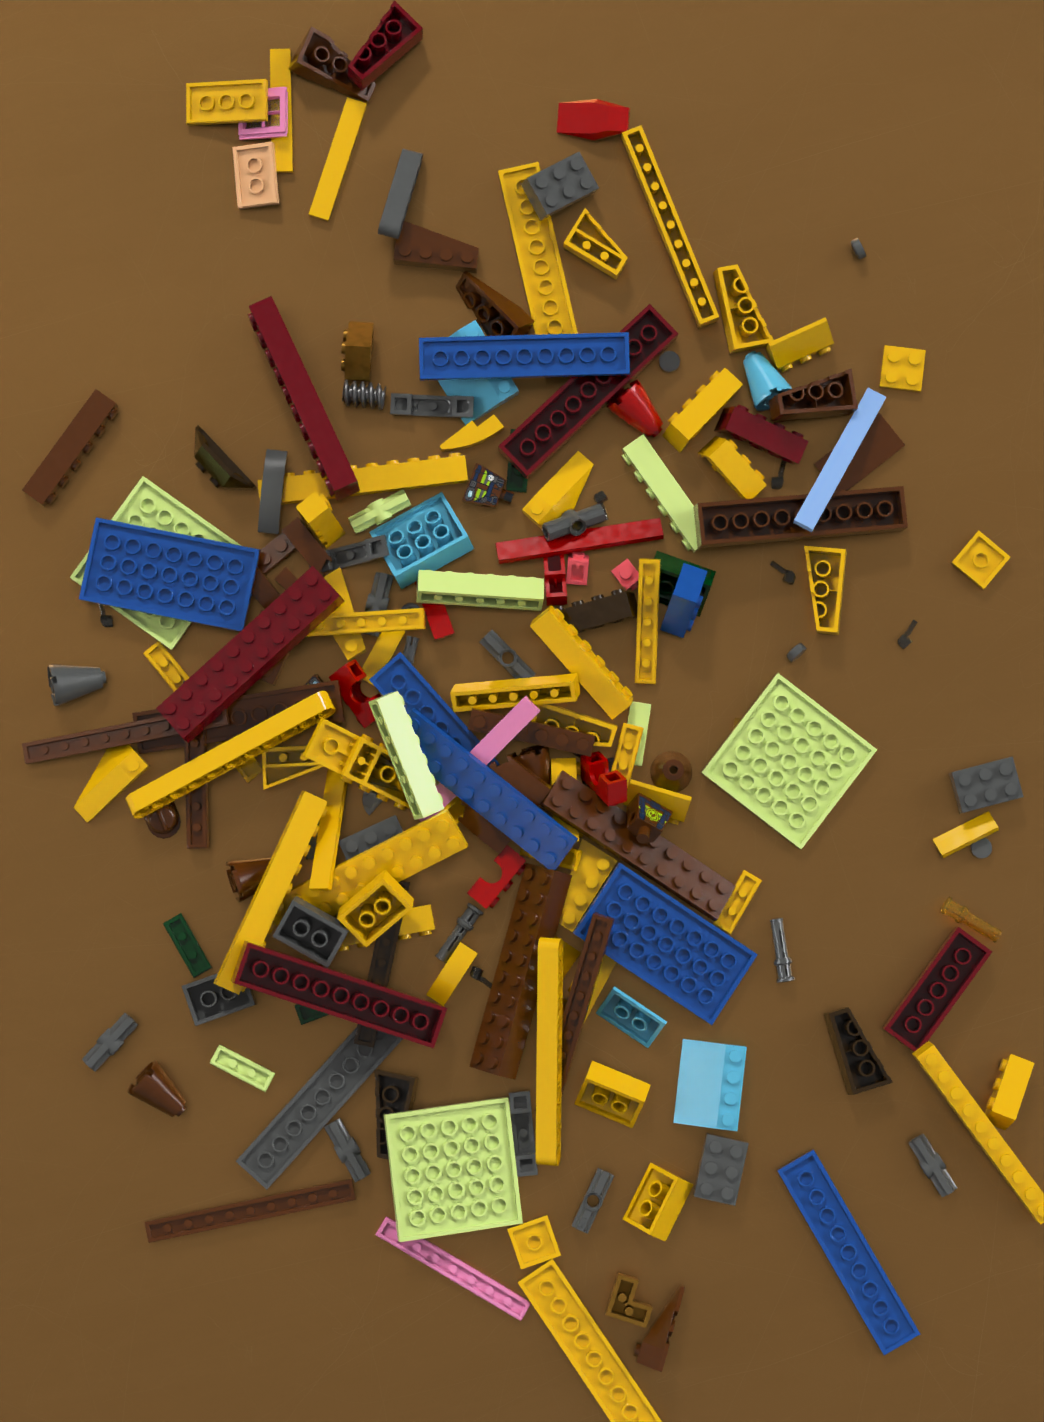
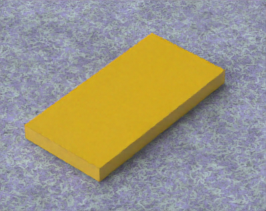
(227, 102)

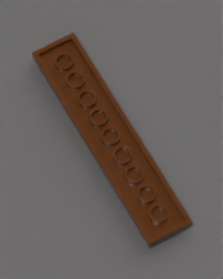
(248, 712)
(657, 860)

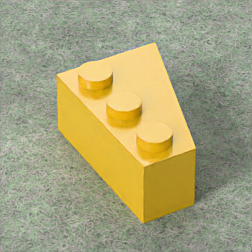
(733, 467)
(285, 763)
(1008, 1091)

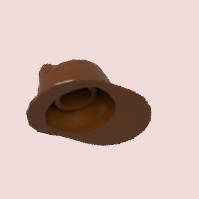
(164, 821)

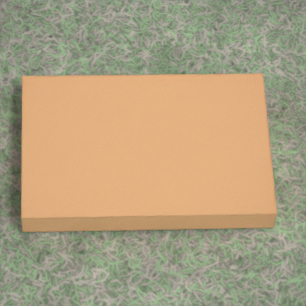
(255, 175)

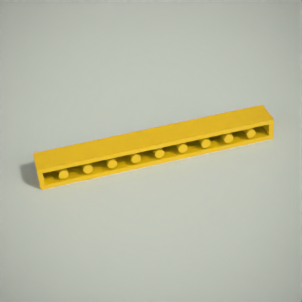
(670, 226)
(381, 478)
(275, 883)
(981, 1129)

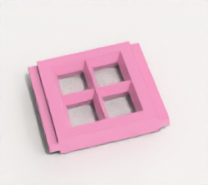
(277, 118)

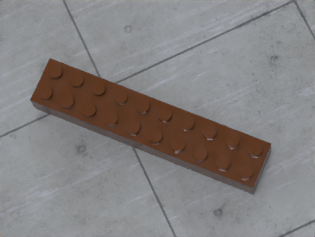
(773, 517)
(515, 981)

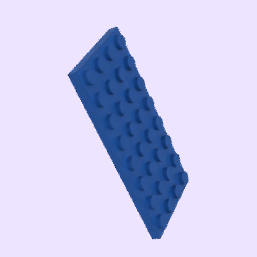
(169, 574)
(669, 944)

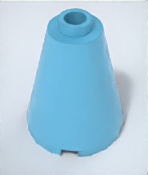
(763, 380)

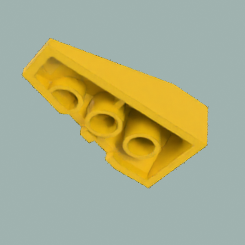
(560, 491)
(111, 777)

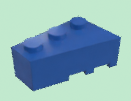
(684, 601)

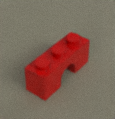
(349, 679)
(607, 785)
(487, 893)

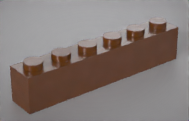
(70, 448)

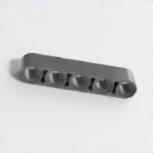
(400, 193)

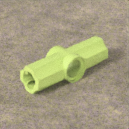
(379, 511)

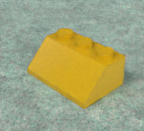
(800, 345)
(671, 800)
(612, 1094)
(657, 1202)

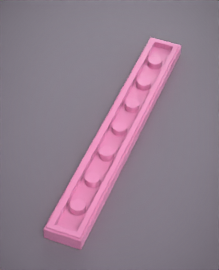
(496, 740)
(457, 1271)

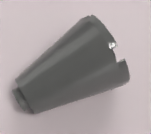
(72, 681)

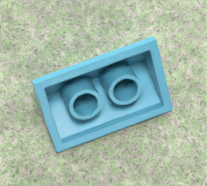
(631, 1017)

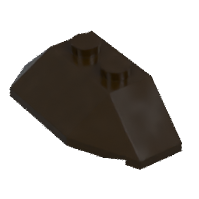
(218, 464)

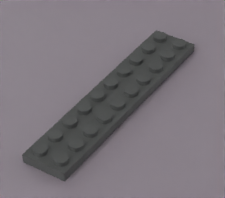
(313, 1107)

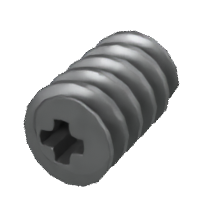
(363, 395)

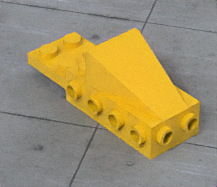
(356, 761)

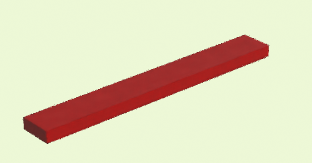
(589, 540)

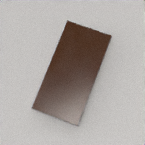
(876, 448)

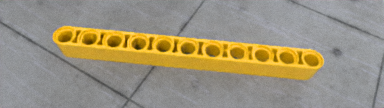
(230, 754)
(549, 1051)

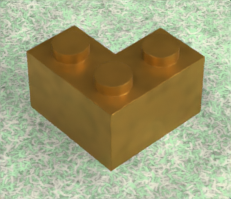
(357, 348)
(623, 1306)

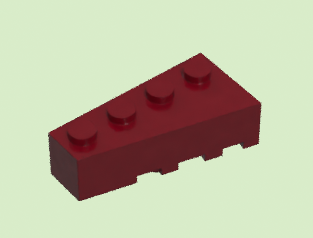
(385, 46)
(762, 434)

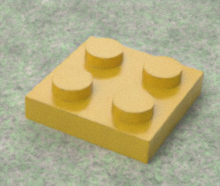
(902, 368)
(980, 559)
(534, 1242)

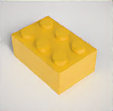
(375, 908)

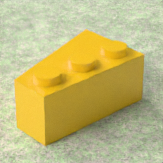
(594, 246)

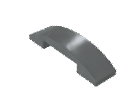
(432, 405)
(272, 491)
(356, 553)
(523, 1133)

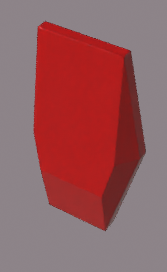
(592, 119)

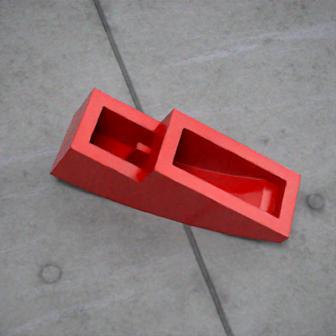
(555, 580)
(438, 620)

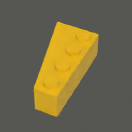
(585, 883)

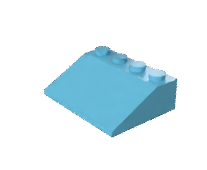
(487, 392)
(423, 539)
(710, 1084)

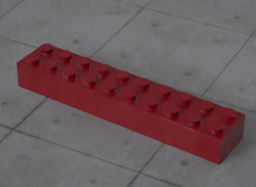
(584, 397)
(305, 402)
(250, 654)
(338, 994)

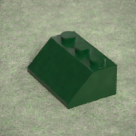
(669, 573)

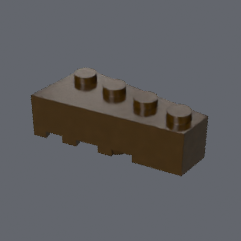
(601, 610)

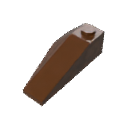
(326, 65)
(493, 311)
(655, 1343)

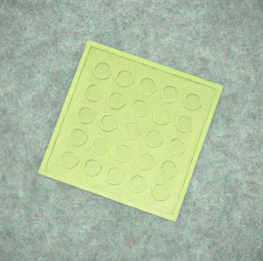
(158, 510)
(789, 761)
(453, 1169)

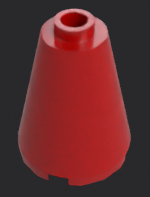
(636, 409)

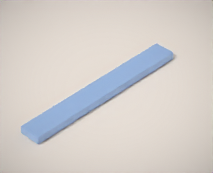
(839, 460)

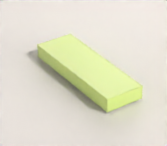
(639, 716)
(242, 1068)

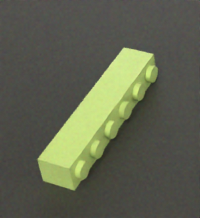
(663, 488)
(480, 590)
(406, 755)

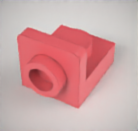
(577, 568)
(626, 575)

